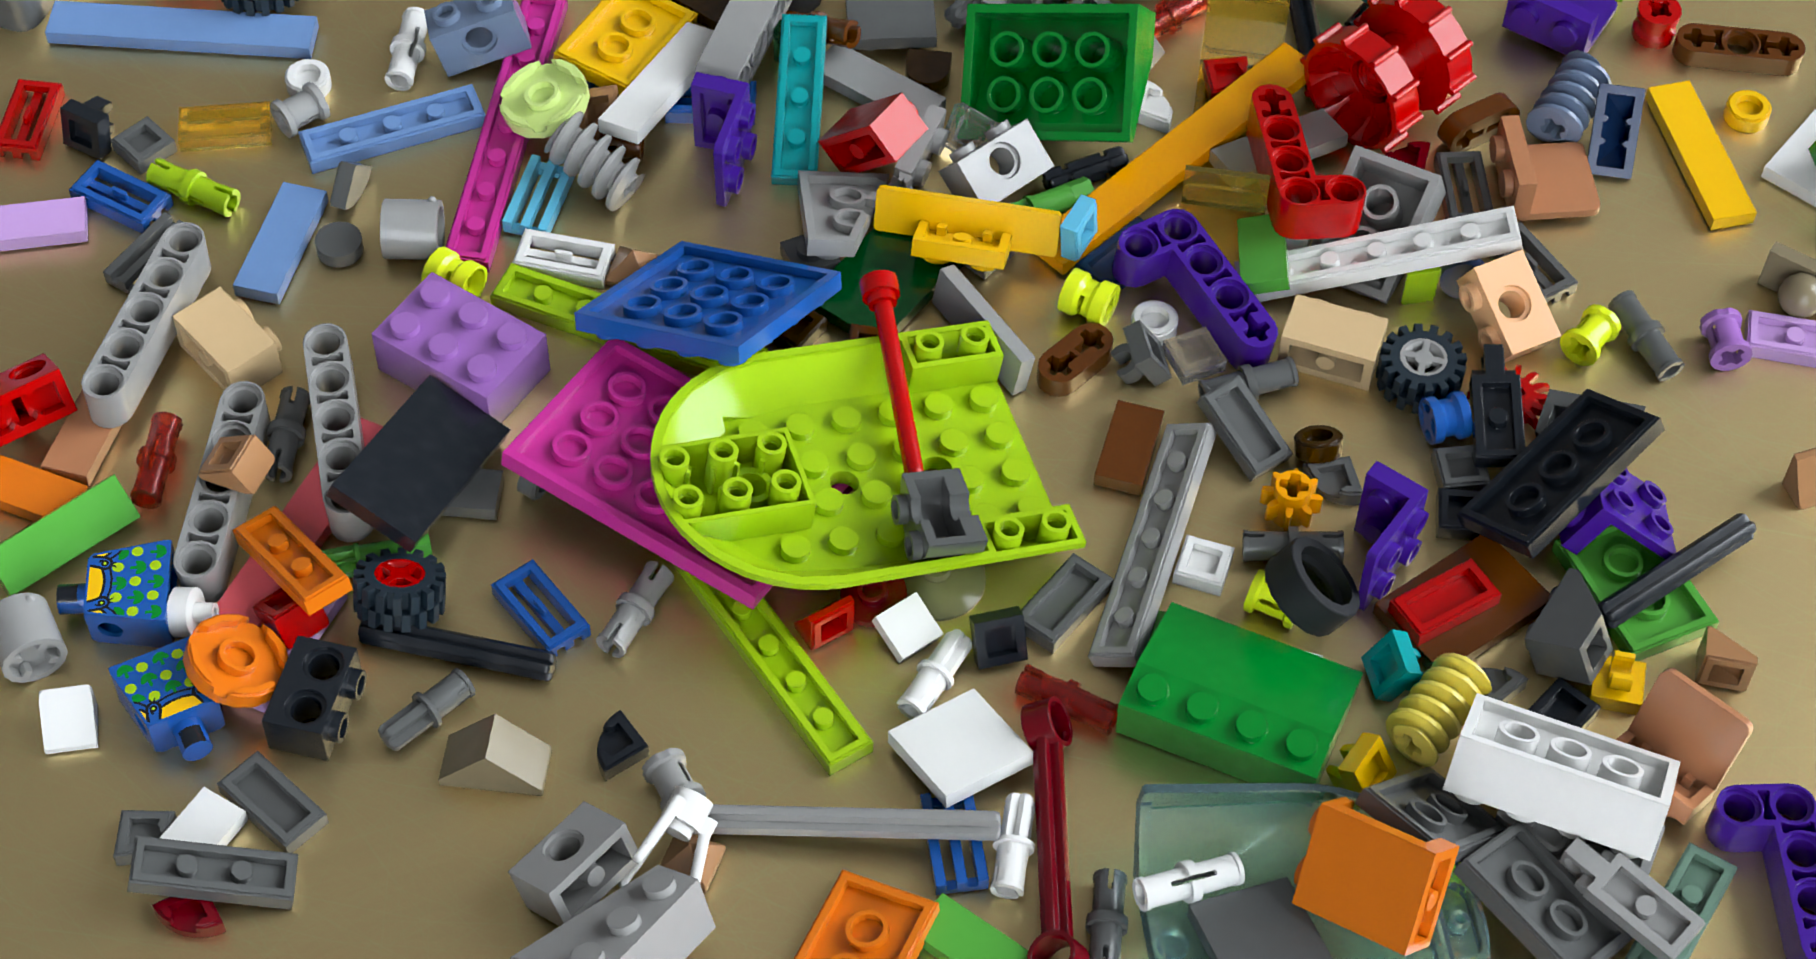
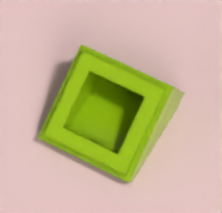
(1420, 286)

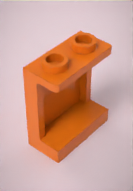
(1373, 877)

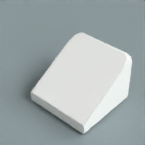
(68, 718)

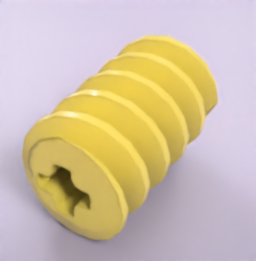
(1436, 708)

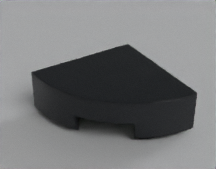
(619, 746)

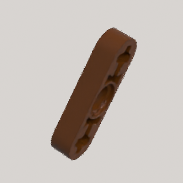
(1769, 62)

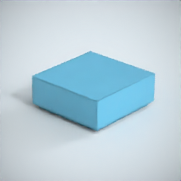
(1078, 228)

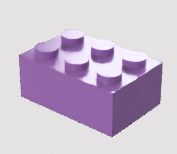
(463, 345)

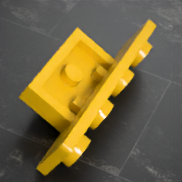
(965, 228)

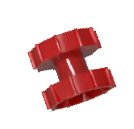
(1388, 69)

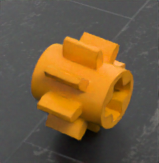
(1291, 499)

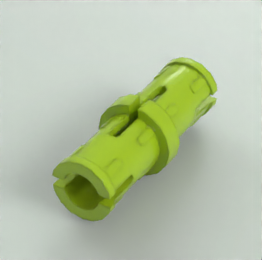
(193, 187)

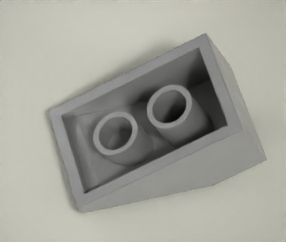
(1395, 198)

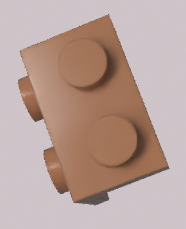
(1542, 178)
(1693, 728)

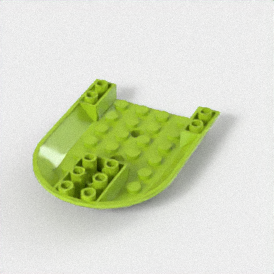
(757, 445)

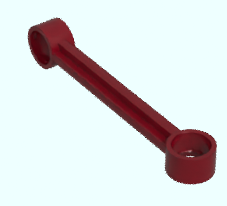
(1047, 733)

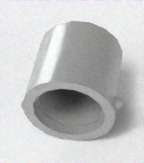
(411, 228)
(29, 638)

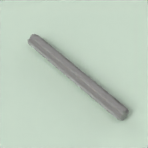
(856, 822)

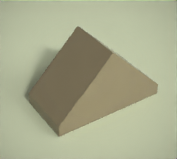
(496, 758)

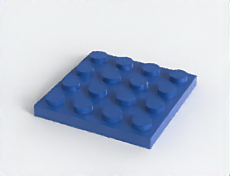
(708, 302)

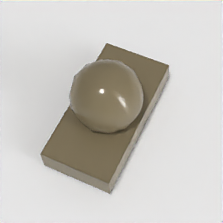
(1793, 278)

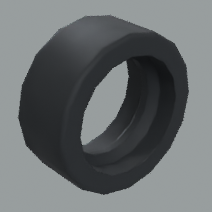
(1312, 586)

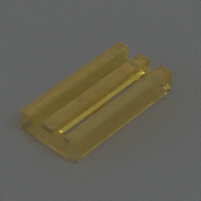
(221, 129)

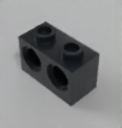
(304, 696)

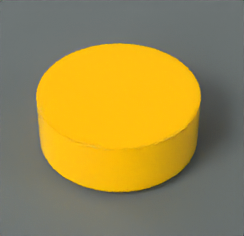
(1747, 111)

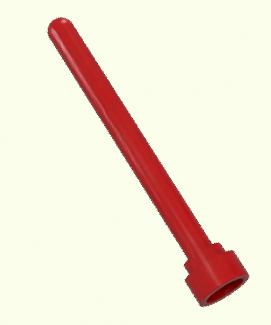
(880, 294)

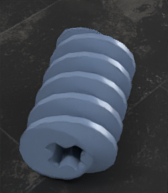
(1568, 99)

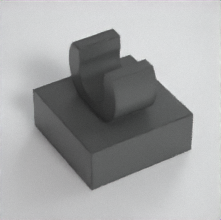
(1145, 356)

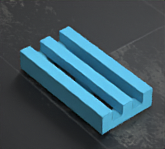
(532, 171)

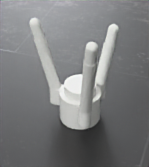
(682, 817)

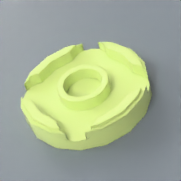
(543, 97)

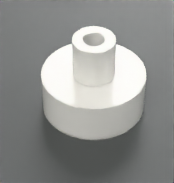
(187, 609)

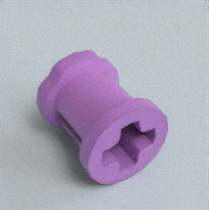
(1725, 339)

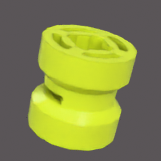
(447, 264)
(1088, 297)

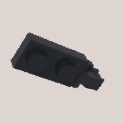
(1496, 410)

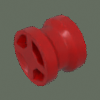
(1656, 23)

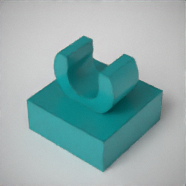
(1392, 665)

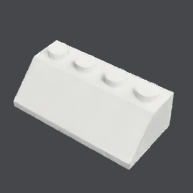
(1562, 777)

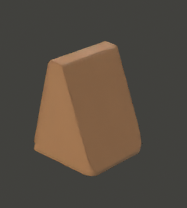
(238, 463)
(1801, 479)
(1723, 662)

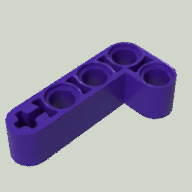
(1184, 253)
(1780, 841)

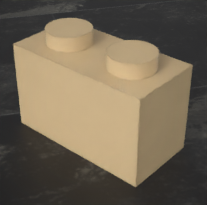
(228, 340)
(1333, 341)

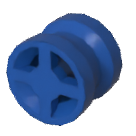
(1445, 417)

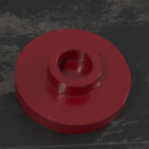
(874, 599)

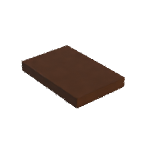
(1519, 604)

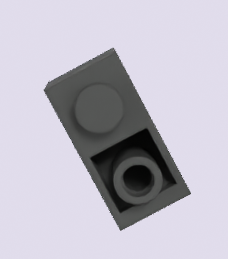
(1569, 633)

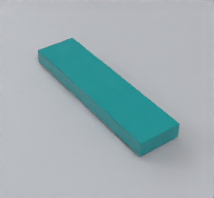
(799, 97)

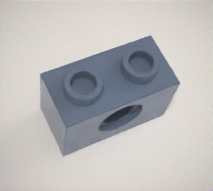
(476, 32)

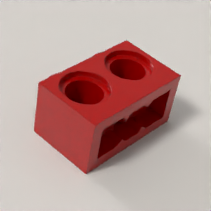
(32, 398)

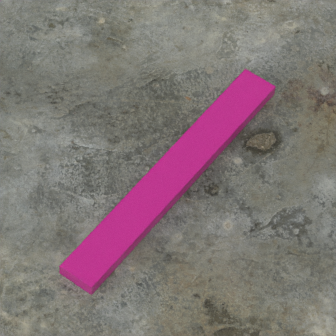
(499, 149)

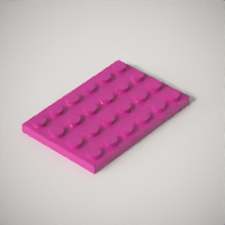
(596, 456)

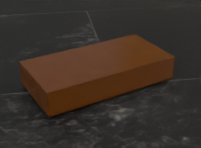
(1129, 447)

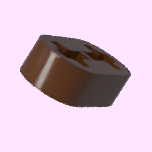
(1475, 122)
(1070, 354)

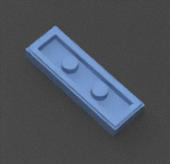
(280, 243)

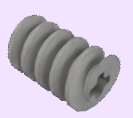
(594, 162)

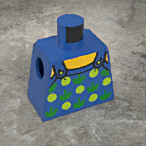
(125, 595)
(167, 702)

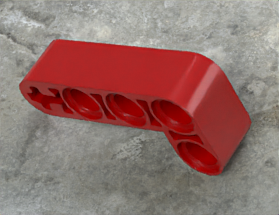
(1297, 198)

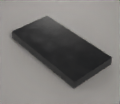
(418, 463)
(1560, 473)

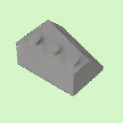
(648, 918)

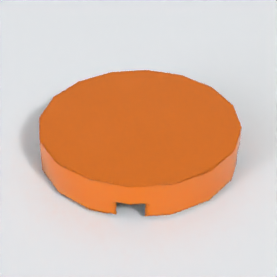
(234, 660)

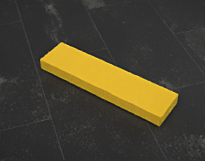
(1700, 155)

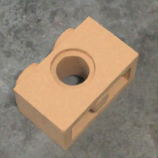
(1514, 284)

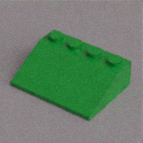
(1060, 66)
(1236, 700)

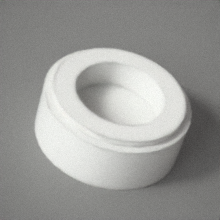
(307, 71)
(1158, 318)

